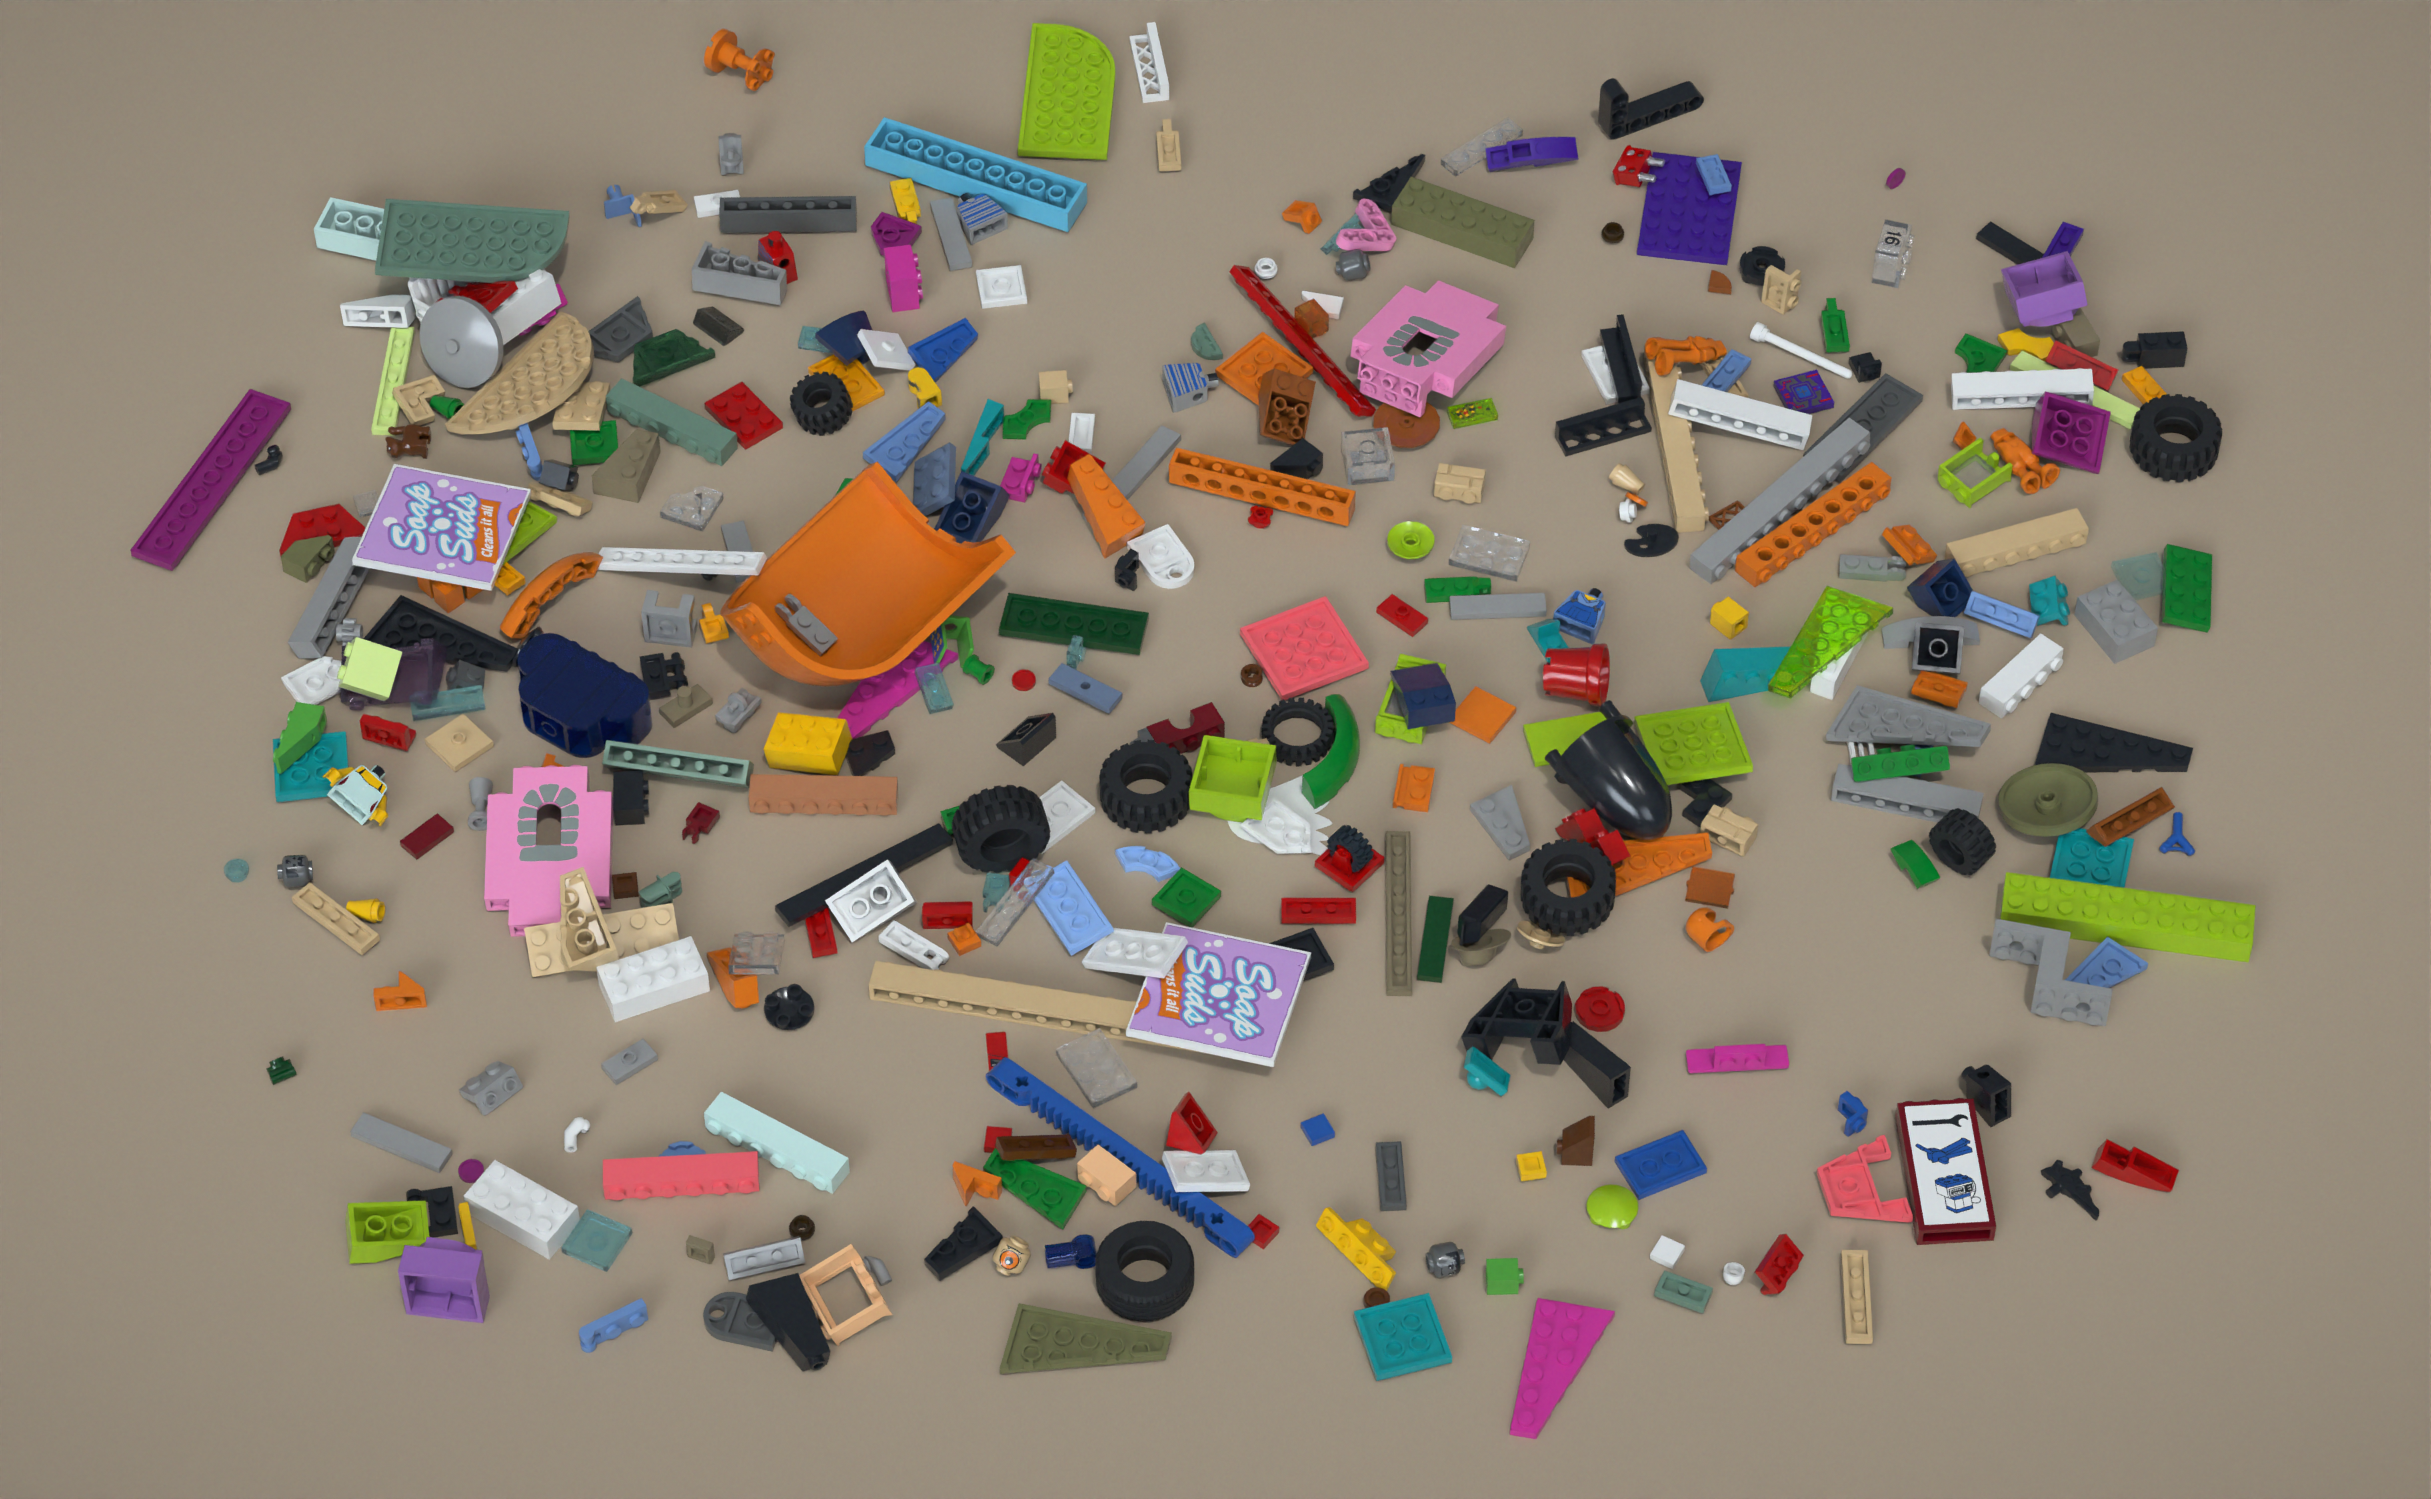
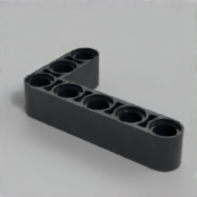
(1624, 118)

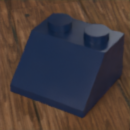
(1941, 589)

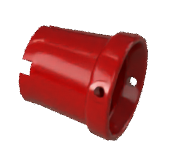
(1578, 673)

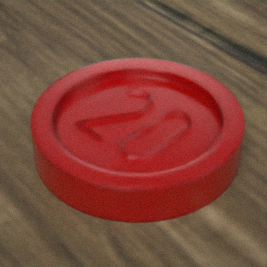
(1023, 680)

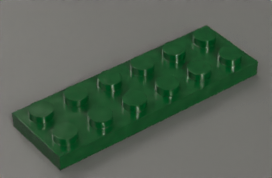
(1059, 620)

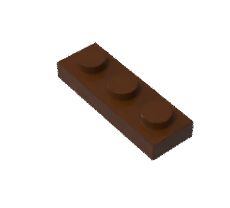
(1036, 1147)

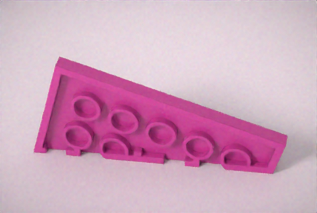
(892, 688)
(1555, 1353)

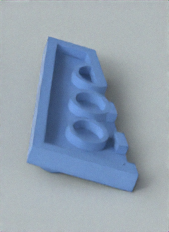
(905, 441)

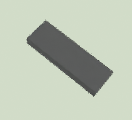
(1391, 1176)

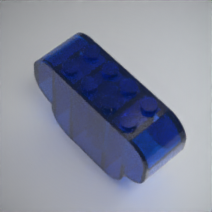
(579, 697)

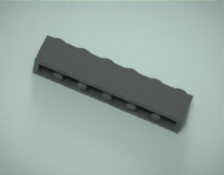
(788, 214)

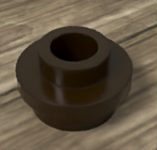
(1613, 232)
(802, 1221)

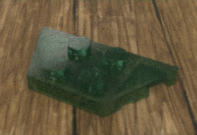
(666, 356)

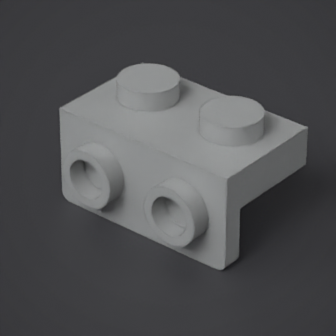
(492, 1087)

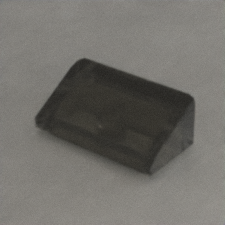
(717, 325)

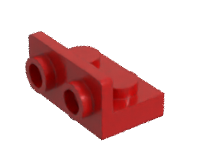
(386, 732)
(1778, 1265)

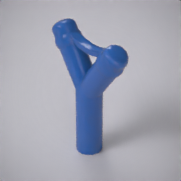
(2177, 836)

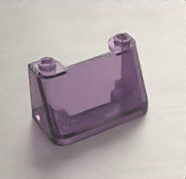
(416, 677)

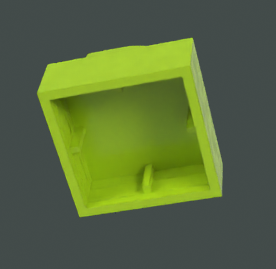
(1232, 778)

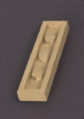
(335, 918)
(1856, 1297)

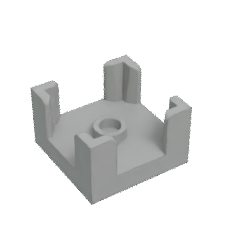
(669, 624)

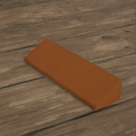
(2131, 817)

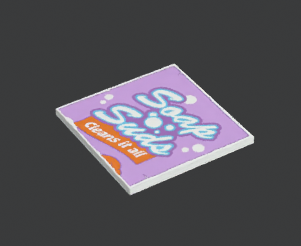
(442, 527)
(1222, 997)

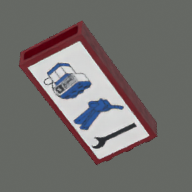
(1945, 1171)

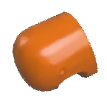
(1704, 931)

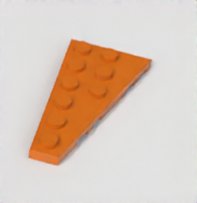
(1652, 861)

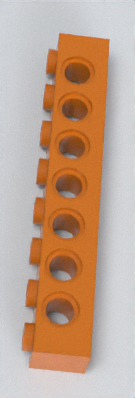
(1262, 486)
(1813, 524)

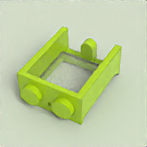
(1972, 473)

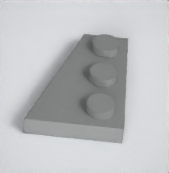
(1503, 822)

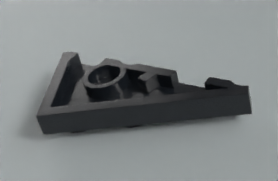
(1389, 186)

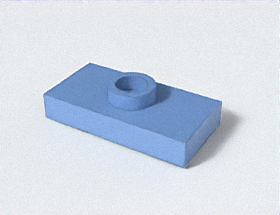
(1713, 174)

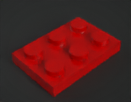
(743, 414)

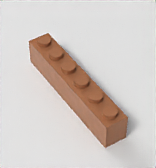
(823, 794)

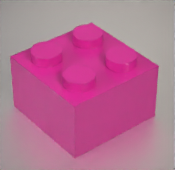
(903, 278)

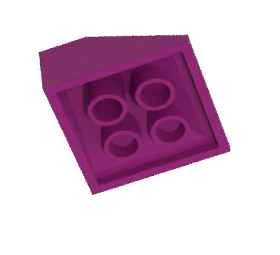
(2069, 432)

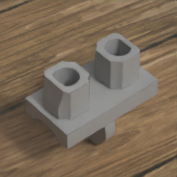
(731, 154)
(737, 709)

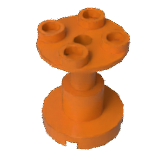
(726, 53)

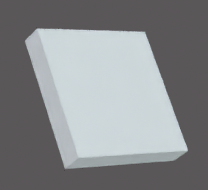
(1001, 286)

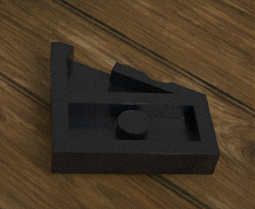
(869, 752)

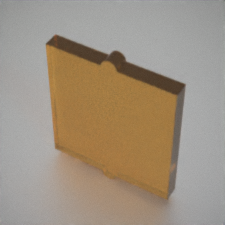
(1710, 887)

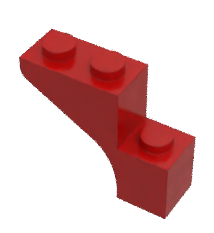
(1589, 828)

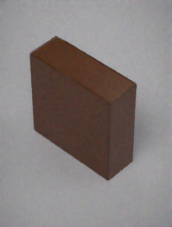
(625, 885)

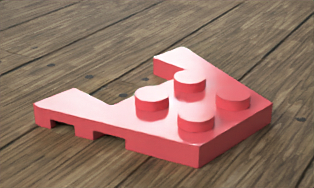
(1851, 1189)

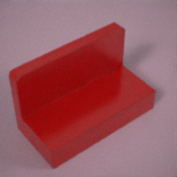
(947, 914)

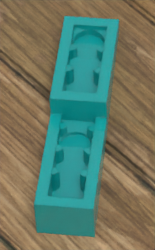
(979, 450)

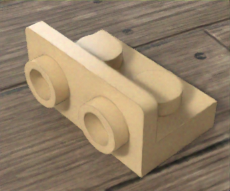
(1781, 289)

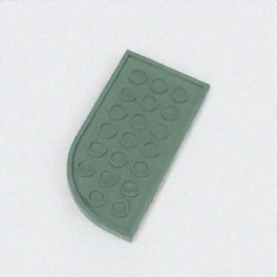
(467, 241)

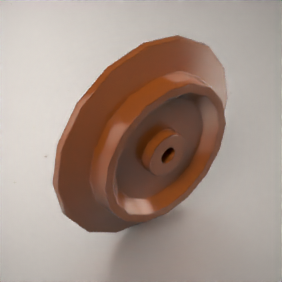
(1405, 428)

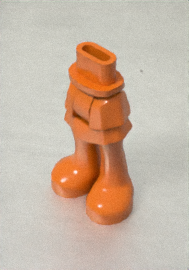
(1691, 350)

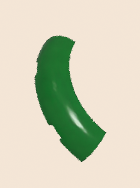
(1339, 765)

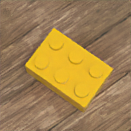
(807, 743)

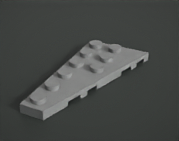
(1891, 719)

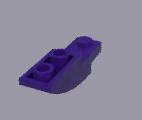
(1532, 152)

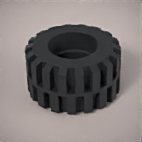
(828, 416)
(1962, 841)

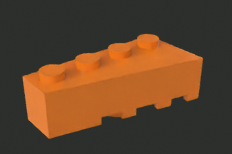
(1104, 506)

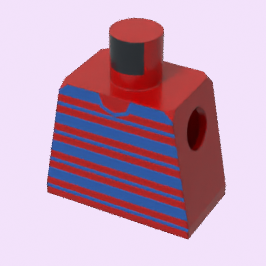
(777, 252)

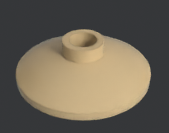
(1538, 936)

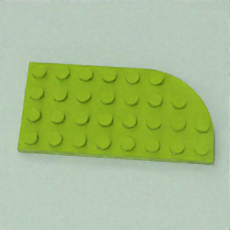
(1067, 95)

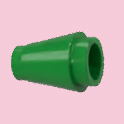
(446, 405)

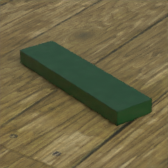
(1435, 939)

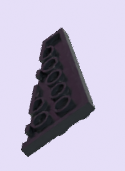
(2107, 749)

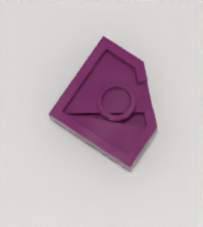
(893, 232)

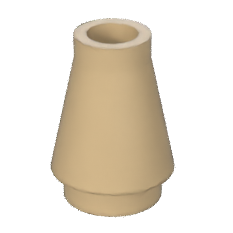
(1626, 479)

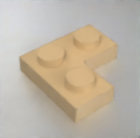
(414, 399)

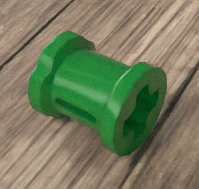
(978, 669)

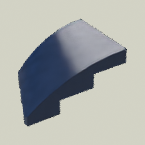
(842, 339)

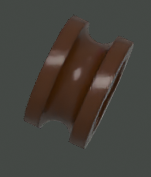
(1253, 681)

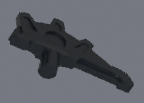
(2069, 1184)

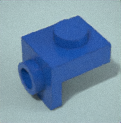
(1854, 1112)

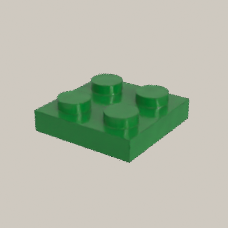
(594, 445)
(1186, 897)

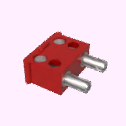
(1634, 166)

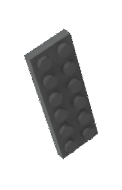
(1878, 412)

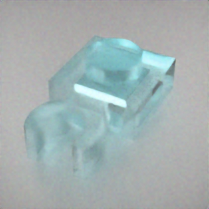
(994, 889)

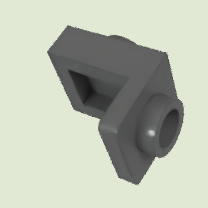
(465, 675)

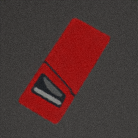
(996, 1047)

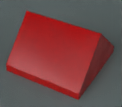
(1190, 1127)

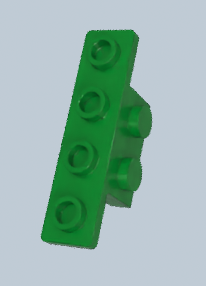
(1900, 763)

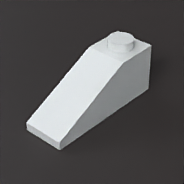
(380, 312)

